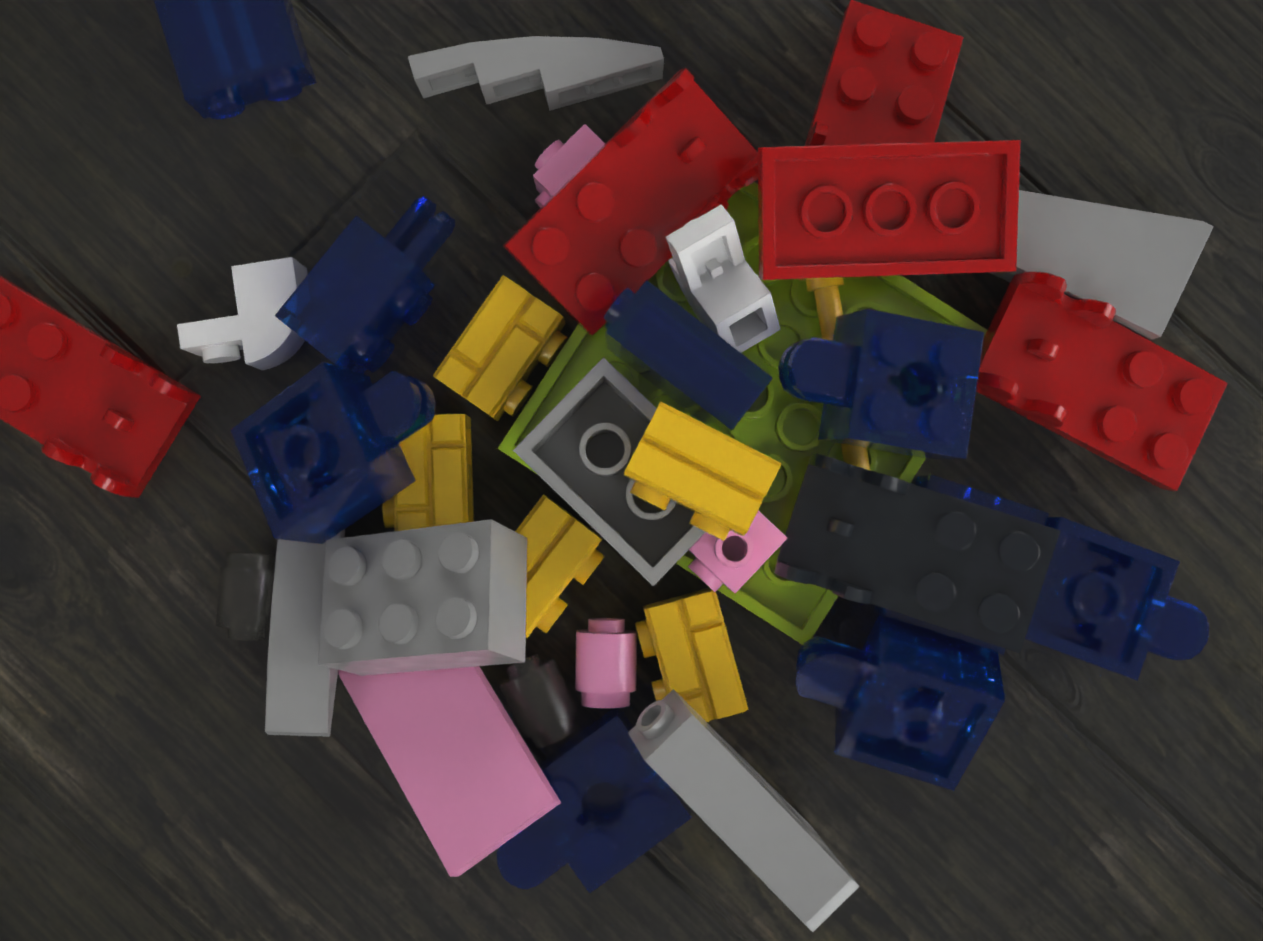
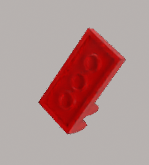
(884, 80)
(642, 185)
(888, 209)
(1096, 380)
(85, 395)

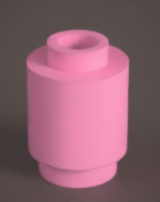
(606, 663)

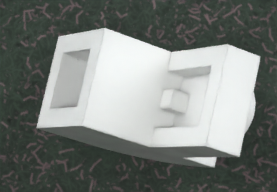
(720, 282)
(259, 295)

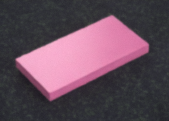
(454, 758)

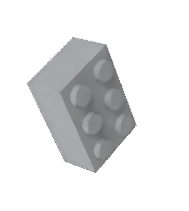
(583, 458)
(424, 599)

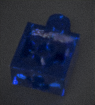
(368, 288)
(890, 383)
(338, 426)
(1112, 603)
(883, 714)
(607, 811)

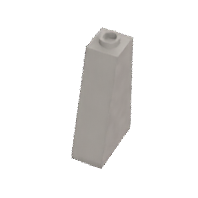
(1110, 255)
(742, 809)

